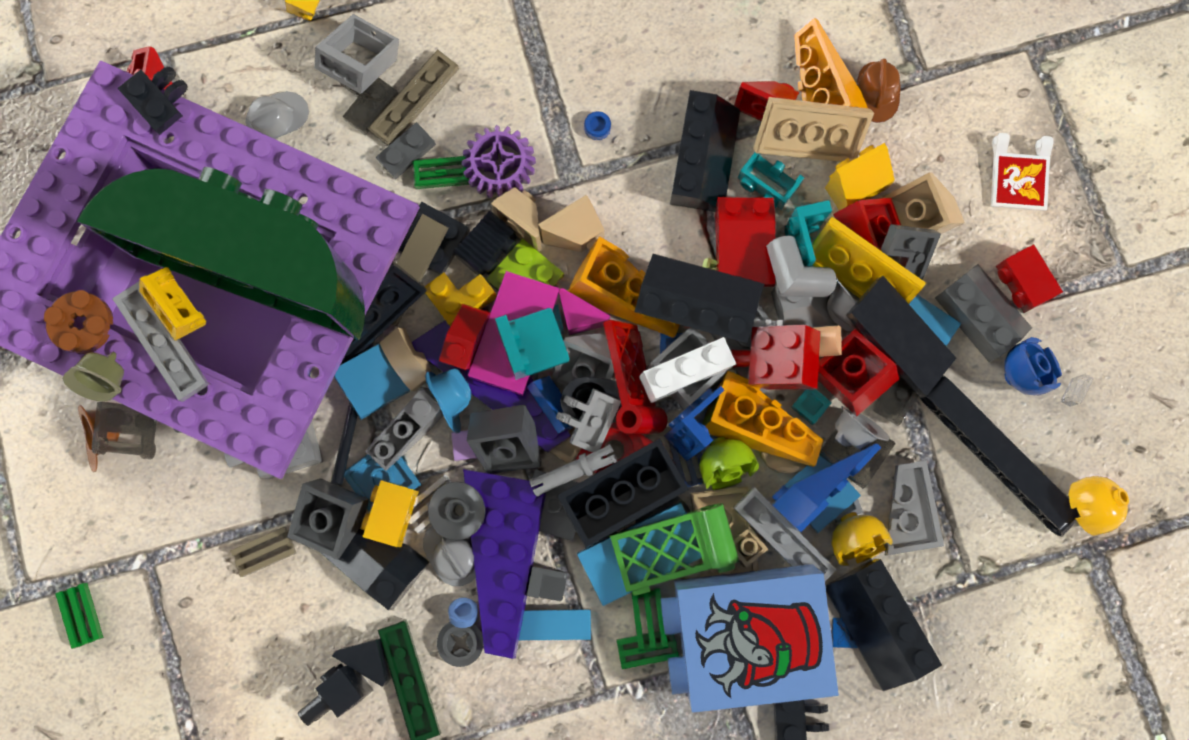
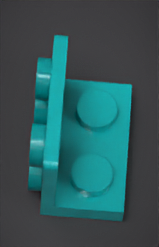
(804, 221)
(532, 342)

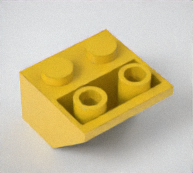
(861, 177)

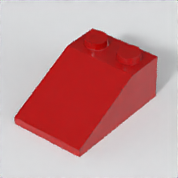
(742, 234)

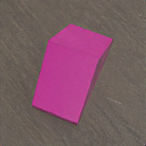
(579, 314)

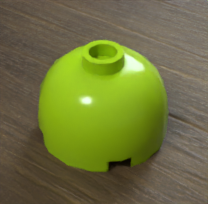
(726, 462)

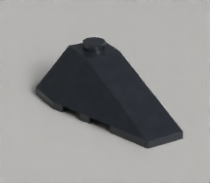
(380, 569)

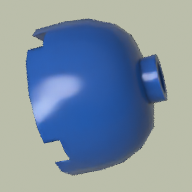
(1032, 368)

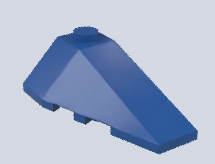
(808, 496)

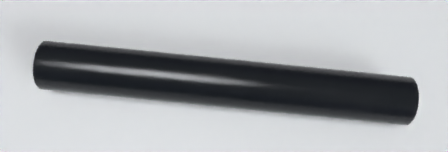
(345, 446)

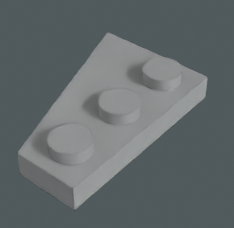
(913, 511)

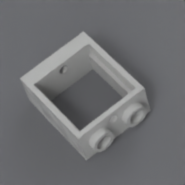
(347, 70)

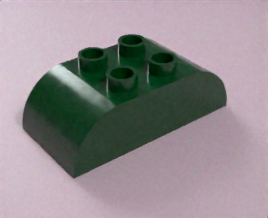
(230, 242)

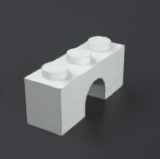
(687, 369)

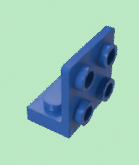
(686, 433)

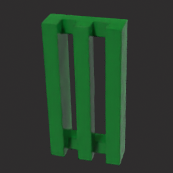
(442, 182)
(68, 618)
(653, 645)
(648, 660)

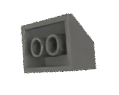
(984, 313)

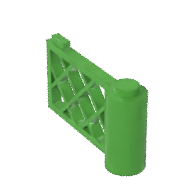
(712, 536)

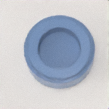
(463, 612)

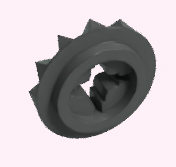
(460, 657)

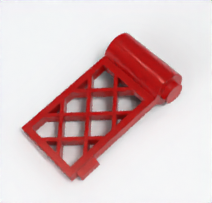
(637, 411)

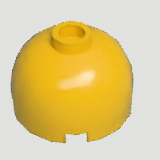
(1099, 503)
(859, 538)

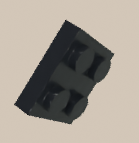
(453, 237)

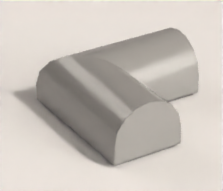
(792, 276)

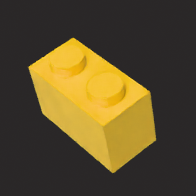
(389, 513)

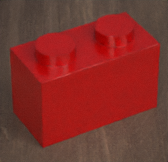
(1028, 278)

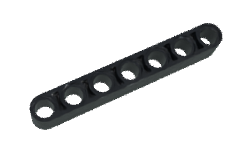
(1001, 456)

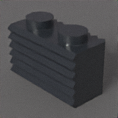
(486, 244)

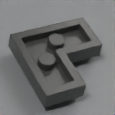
(912, 245)

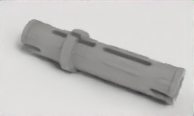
(583, 466)

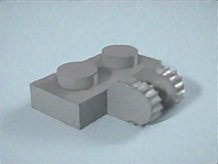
(594, 420)

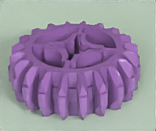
(509, 161)

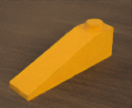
(822, 70)
(614, 285)
(759, 422)

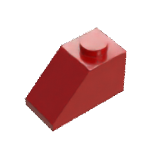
(464, 337)

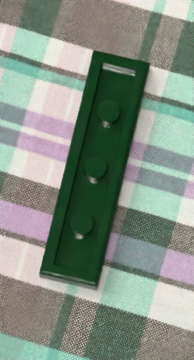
(409, 681)

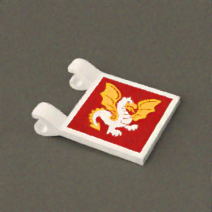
(1020, 179)

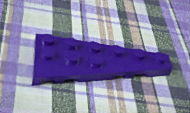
(494, 397)
(504, 556)

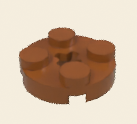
(66, 309)

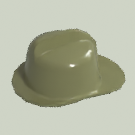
(95, 377)

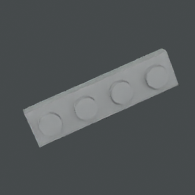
(166, 353)
(780, 533)

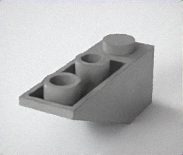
(406, 429)

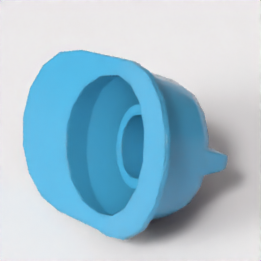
(451, 394)

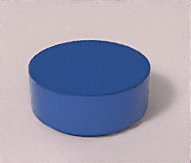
(597, 125)

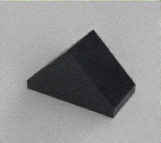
(367, 659)

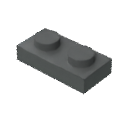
(406, 148)

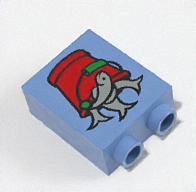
(751, 638)

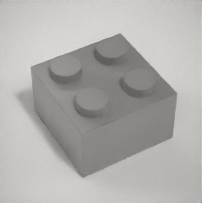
(687, 342)

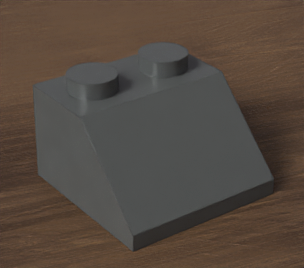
(504, 439)
(327, 517)

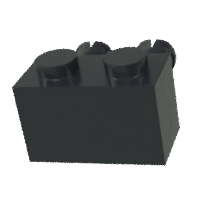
(338, 692)

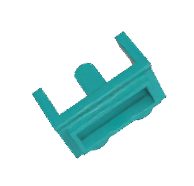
(774, 173)

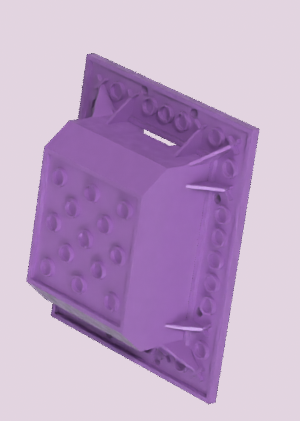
(248, 352)

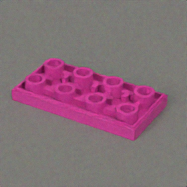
(515, 299)

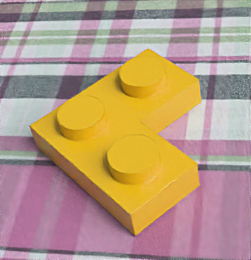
(450, 299)

